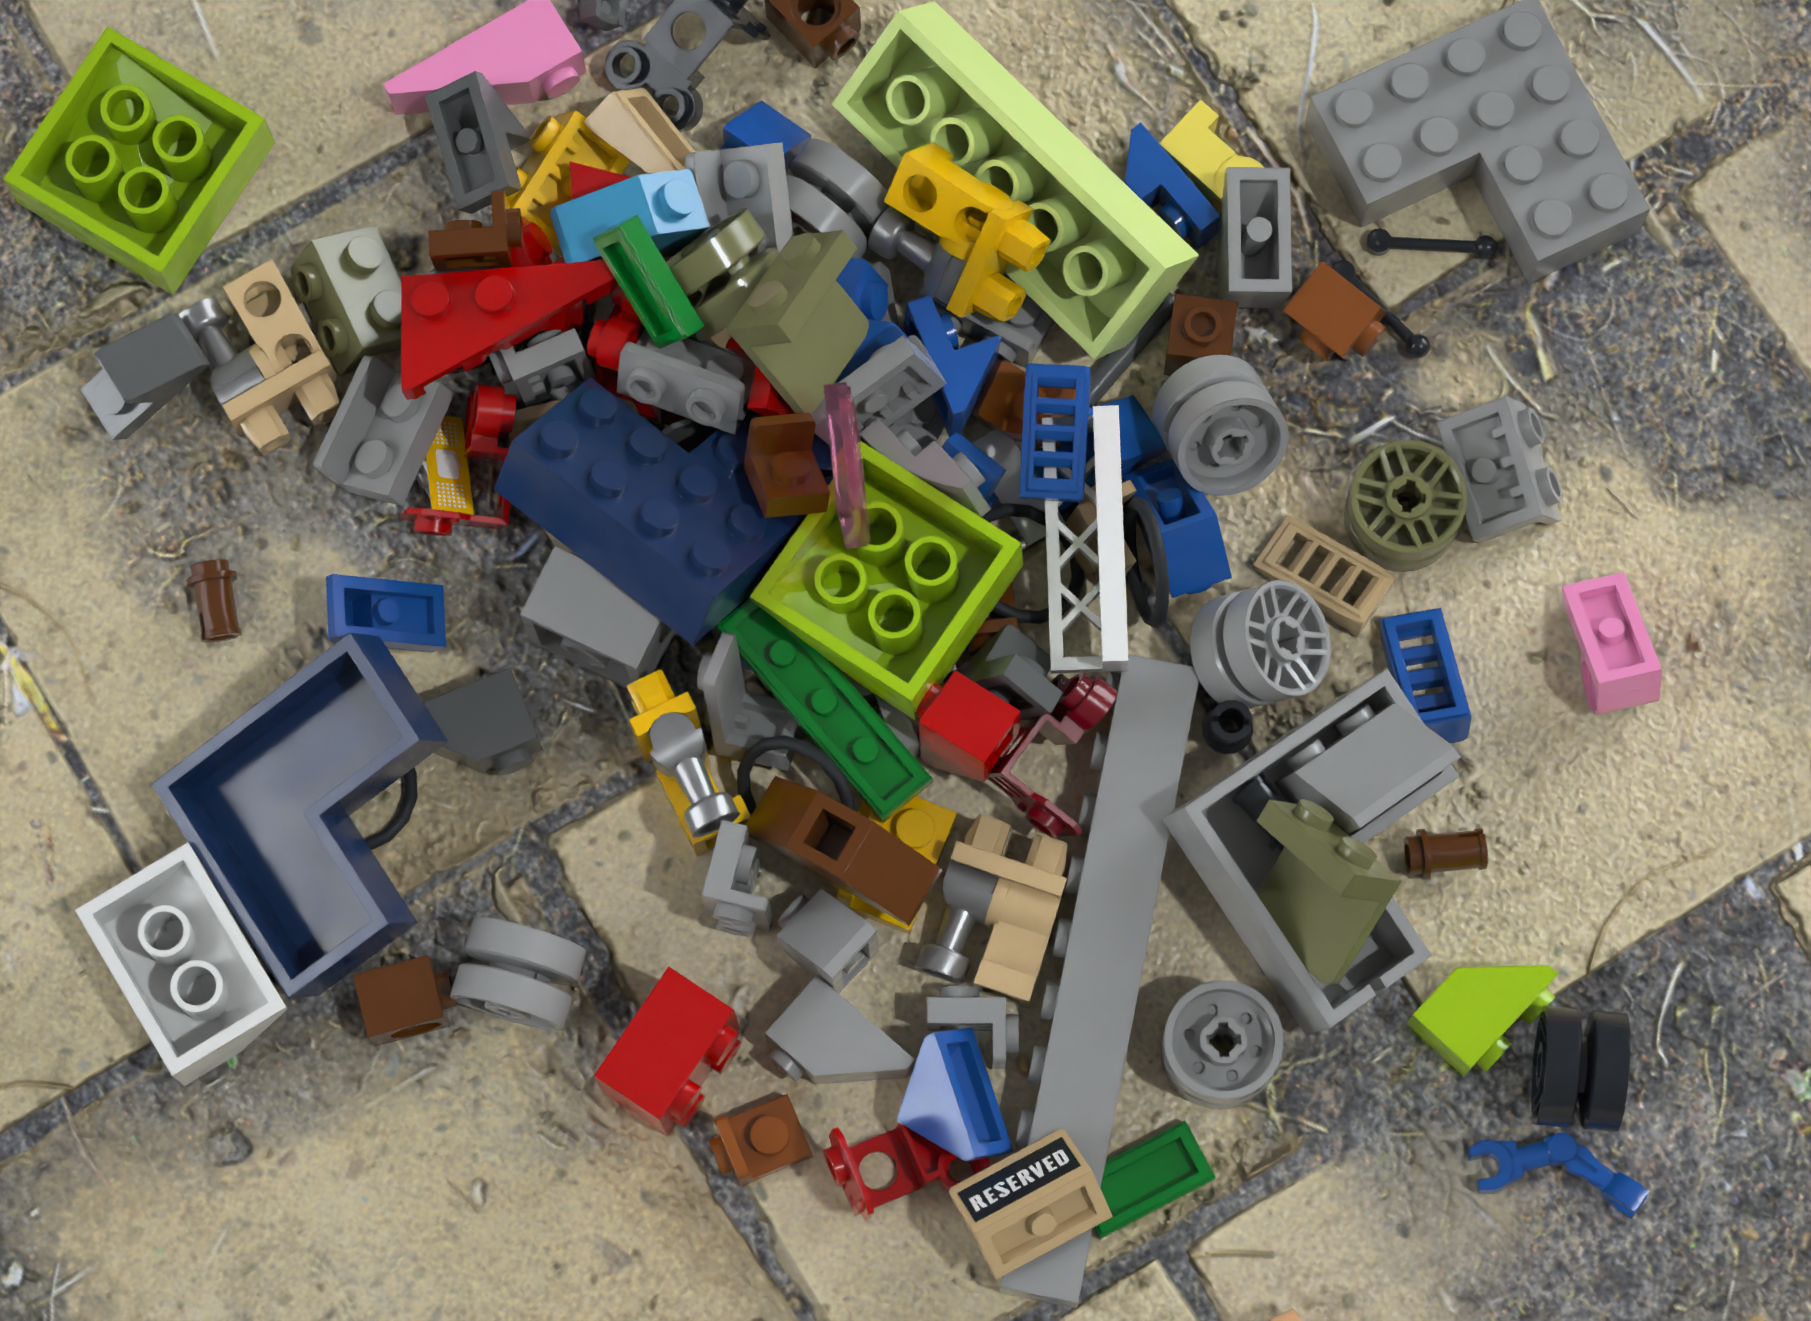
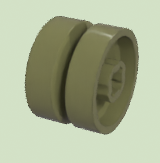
(721, 270)
(1433, 491)

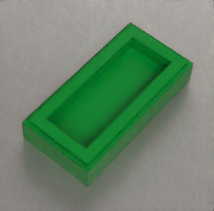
(647, 282)
(1152, 1177)

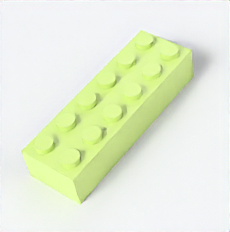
(1107, 249)

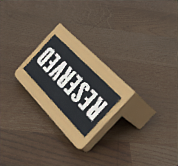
(1030, 1202)

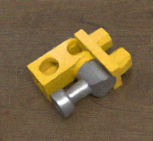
(976, 230)
(672, 737)

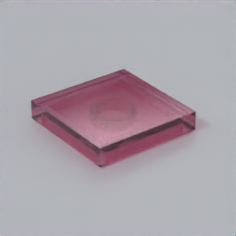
(847, 465)

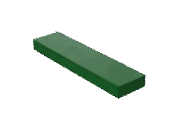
(828, 711)

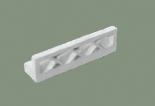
(1110, 551)

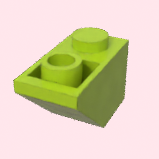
(1475, 1009)

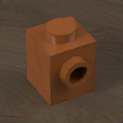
(1335, 315)

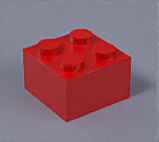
(670, 1053)

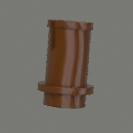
(215, 600)
(1445, 852)

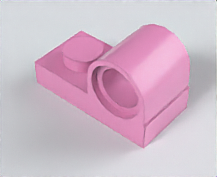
(1615, 647)

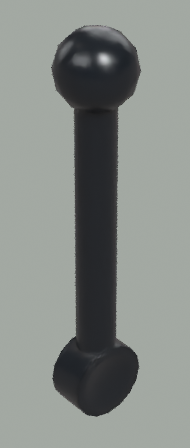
(1380, 242)
(1416, 344)

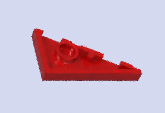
(470, 314)

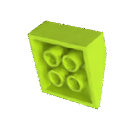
(140, 160)
(907, 601)

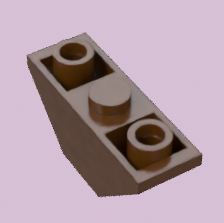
(843, 848)

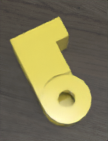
(1202, 153)

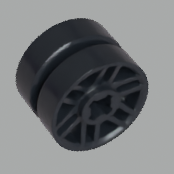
(1581, 1068)

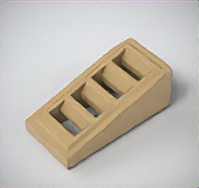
(640, 131)
(1358, 567)

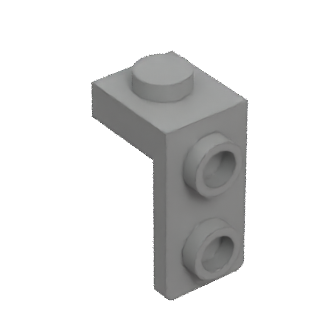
(738, 716)

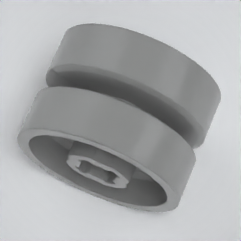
(834, 194)
(1220, 425)
(1260, 644)
(518, 973)
(1246, 1023)

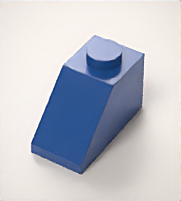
(1187, 527)

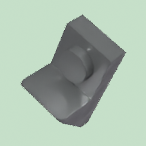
(476, 140)
(142, 374)
(1015, 672)

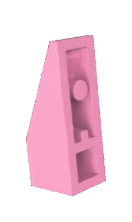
(519, 53)

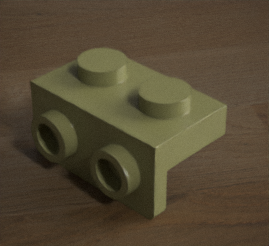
(350, 295)

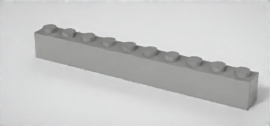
(1105, 939)

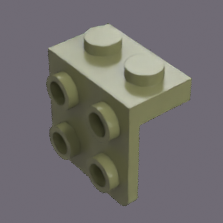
(801, 320)
(1322, 887)

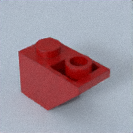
(965, 727)

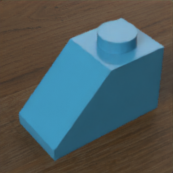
(662, 200)

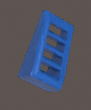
(1055, 377)
(1442, 712)

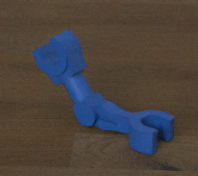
(1558, 1150)

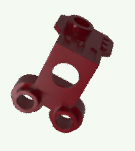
(1078, 710)

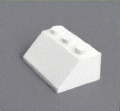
(183, 964)

